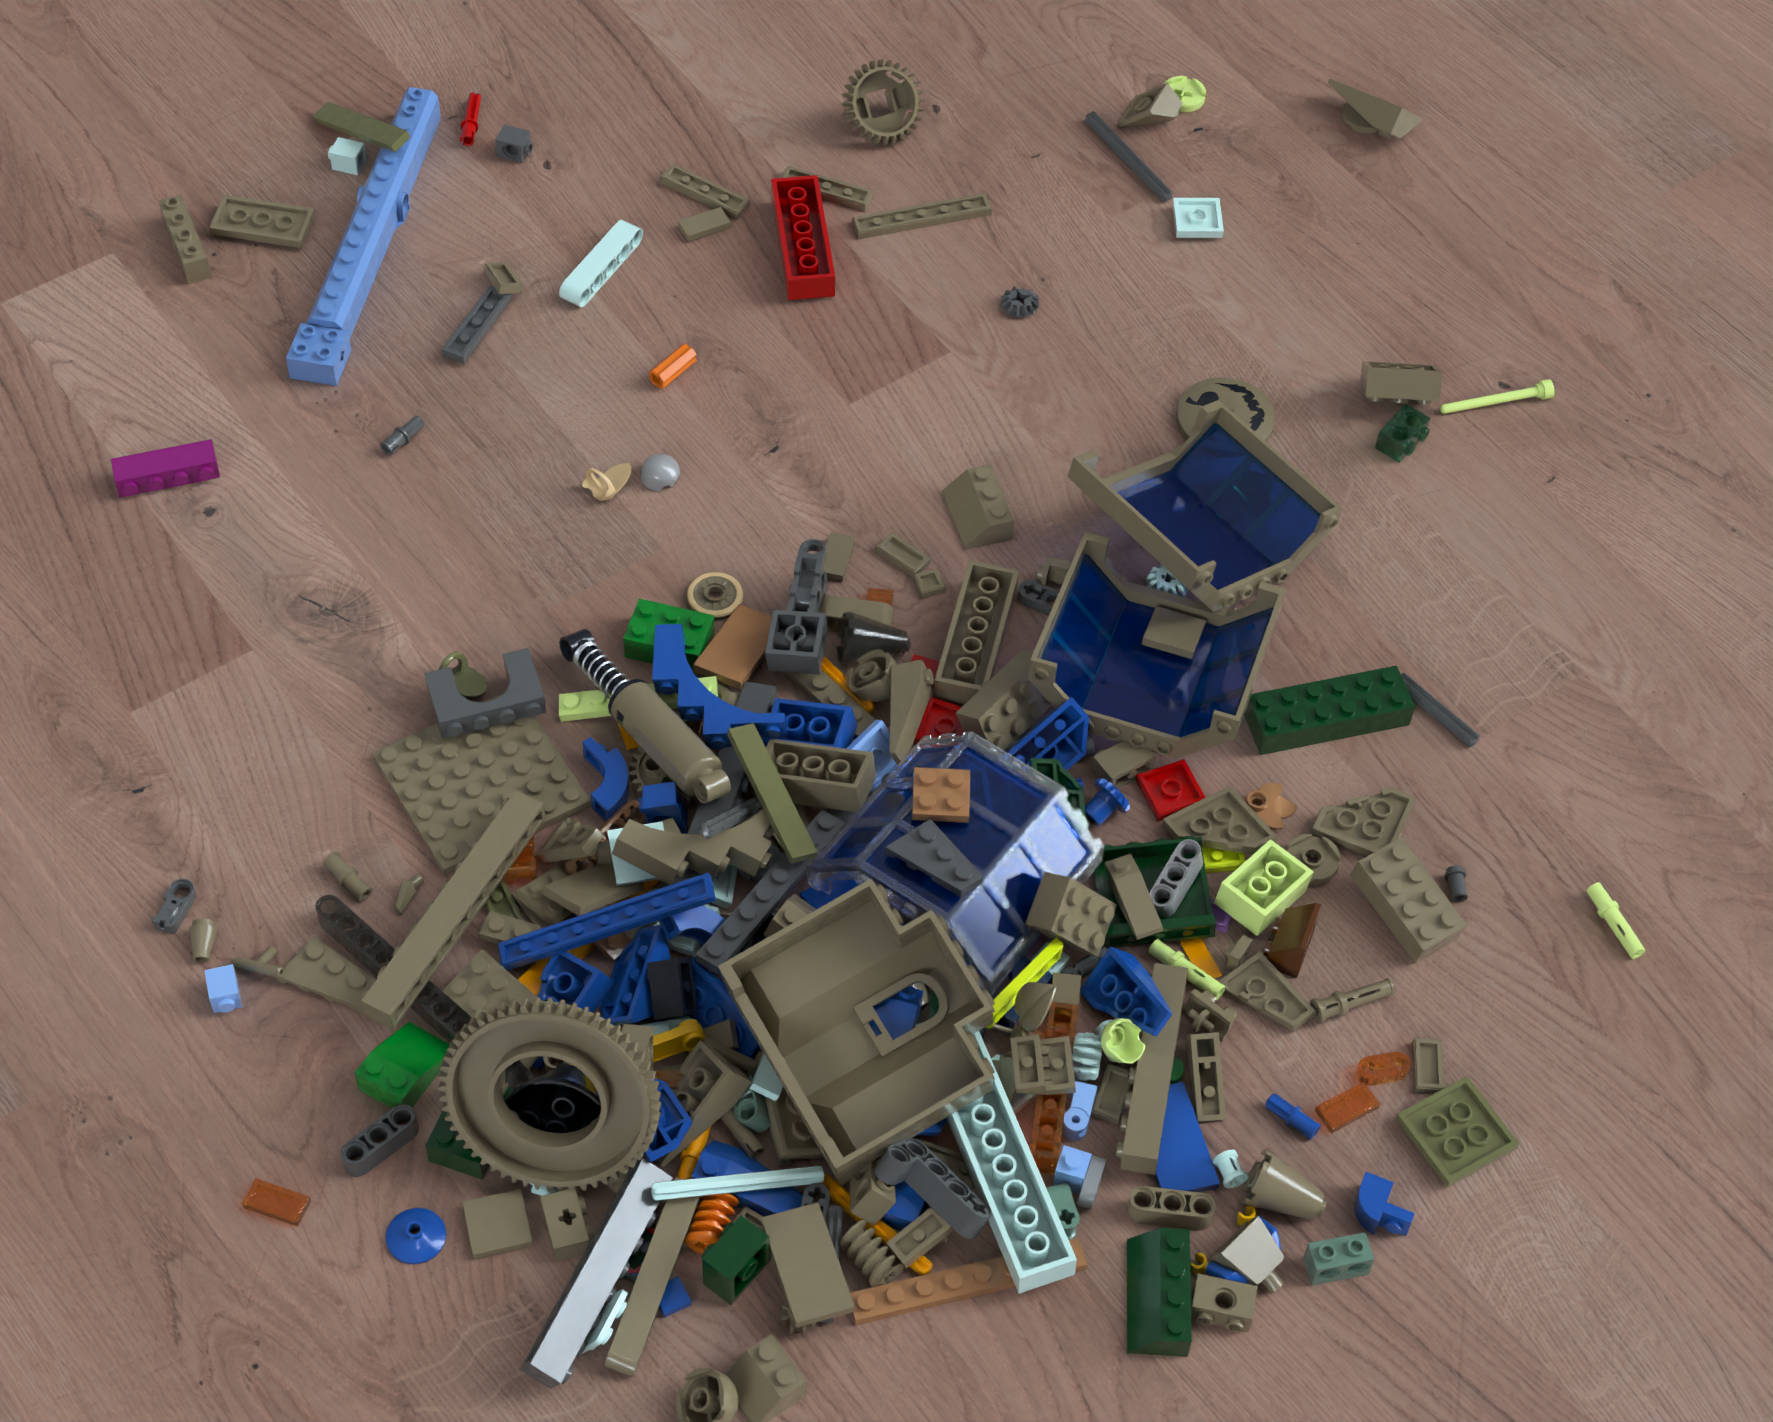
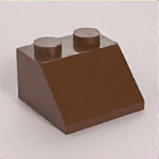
(1292, 938)

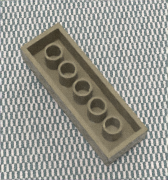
(975, 631)

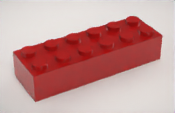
(803, 237)

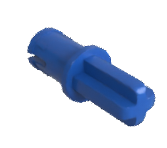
(1292, 1116)

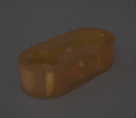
(1383, 1068)

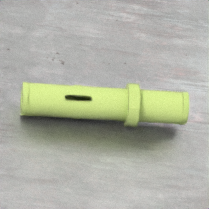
(1609, 911)
(1195, 975)

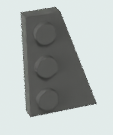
(935, 855)

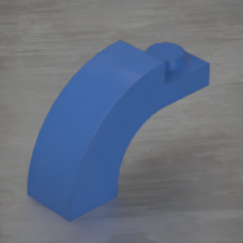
(615, 786)
(695, 923)

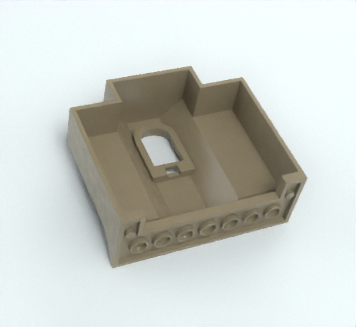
(811, 1009)

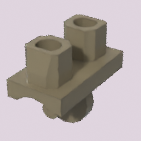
(1208, 1015)

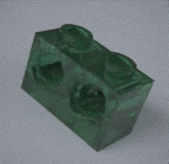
(1403, 433)

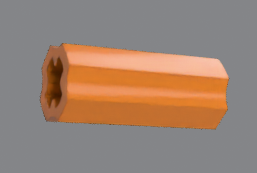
(672, 366)

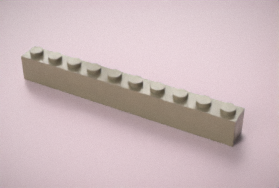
(452, 910)

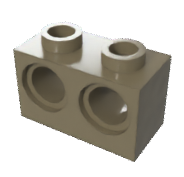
(869, 1195)

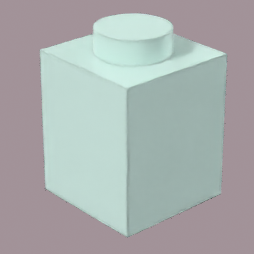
(347, 156)

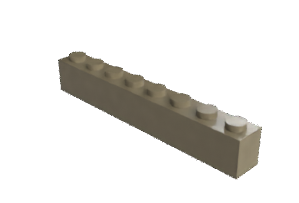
(1152, 1079)

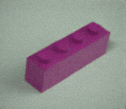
(165, 468)

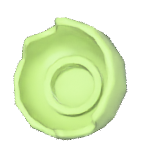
(1122, 1041)

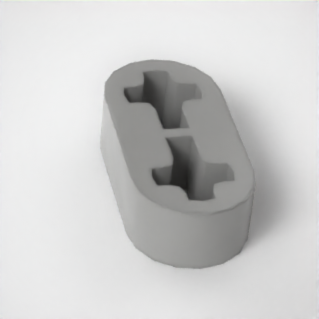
(1092, 1182)

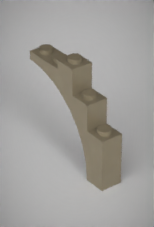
(670, 854)

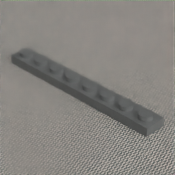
(763, 898)

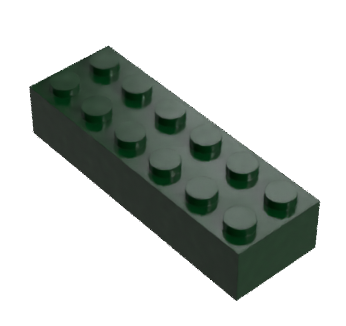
(1329, 710)

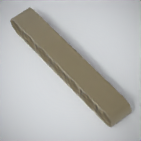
(651, 1285)

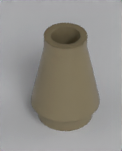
(202, 939)

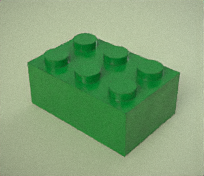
(640, 632)

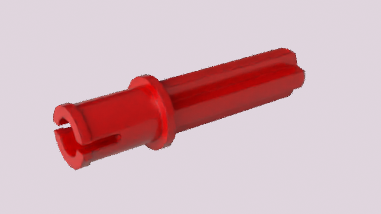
(469, 124)

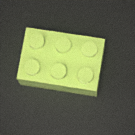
(1263, 887)

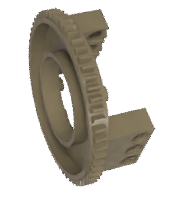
(612, 1059)

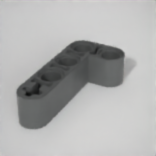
(935, 1183)

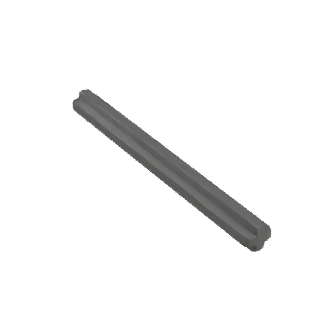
(1128, 156)
(730, 817)

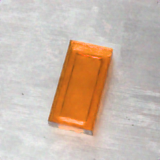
(1347, 1107)
(276, 1202)

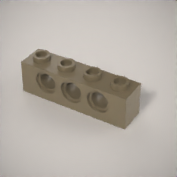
(184, 239)

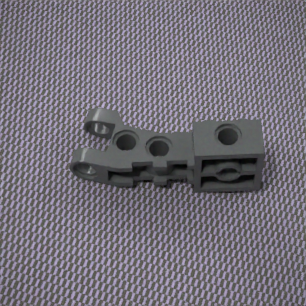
(800, 632)

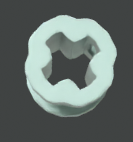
(1230, 1169)

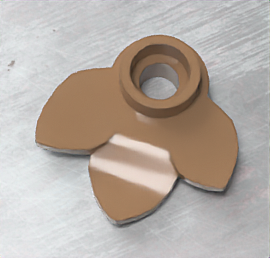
(1272, 806)

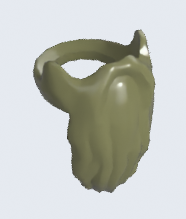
(467, 679)

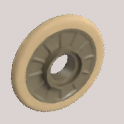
(715, 581)

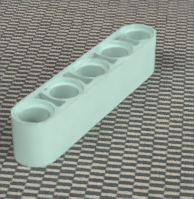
(601, 263)

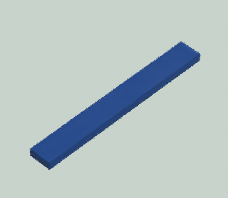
(606, 921)

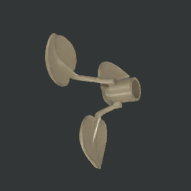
(1032, 1006)

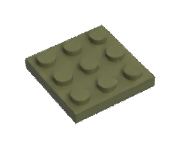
(1457, 1131)

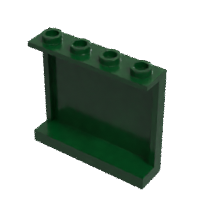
(1194, 914)

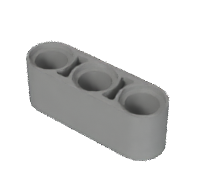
(1176, 866)

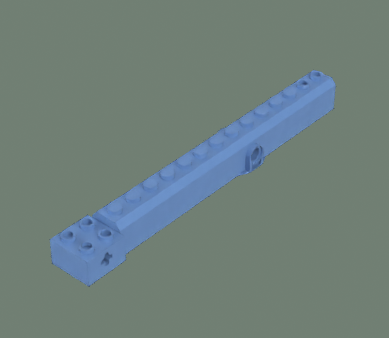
(382, 206)

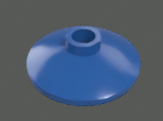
(416, 1247)

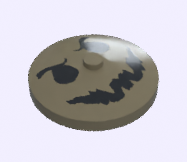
(1238, 396)

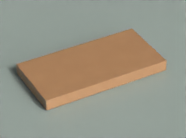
(736, 648)

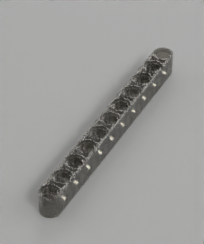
(381, 952)

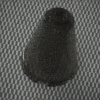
(864, 635)

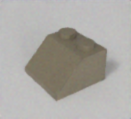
(766, 1381)

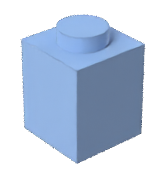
(223, 989)
(1072, 1168)

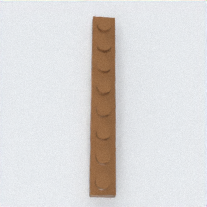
(939, 1288)

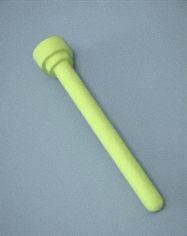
(1542, 390)

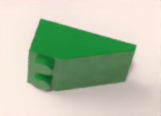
(402, 1066)

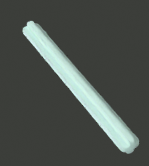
(737, 1183)

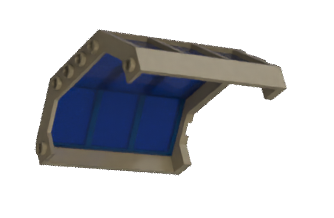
(1216, 508)
(1140, 692)

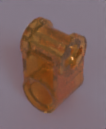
(525, 865)

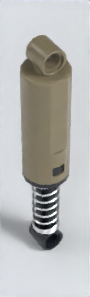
(650, 722)

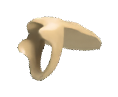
(608, 483)

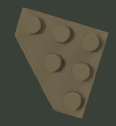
(1365, 821)
(1222, 822)

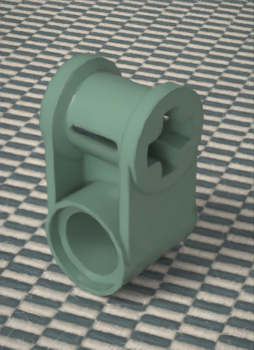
(752, 1110)
(1065, 1208)

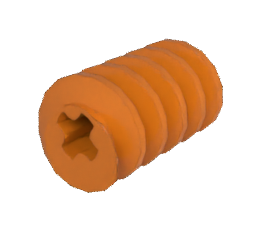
(710, 1220)

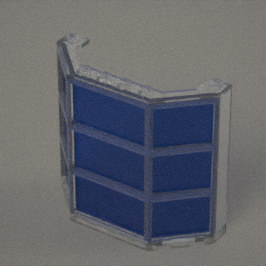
(1012, 836)

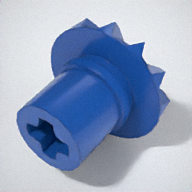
(1105, 802)

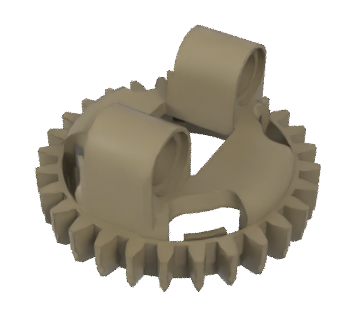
(899, 98)

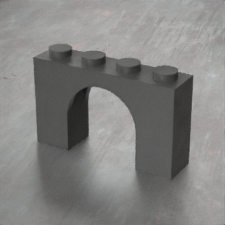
(459, 715)

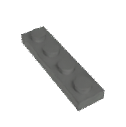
(476, 325)

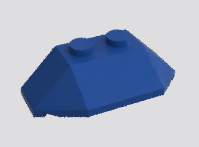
(1056, 736)
(631, 994)
(672, 1124)

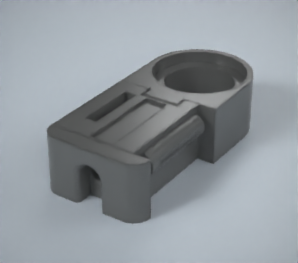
(174, 908)

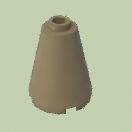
(1281, 1189)

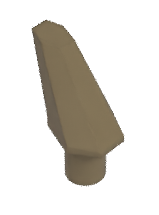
(407, 891)

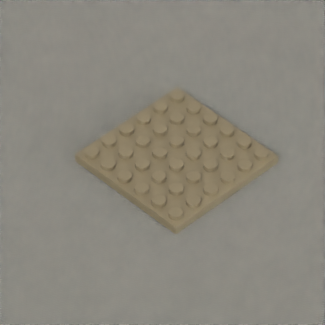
(461, 781)

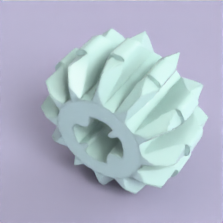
(1164, 581)
(1086, 1056)

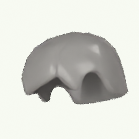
(659, 471)

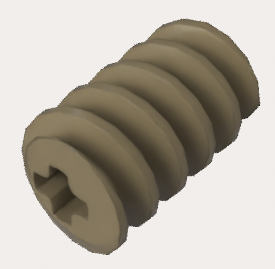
(868, 1255)

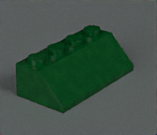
(1159, 1293)

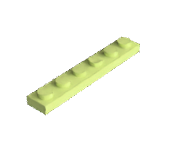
(595, 703)

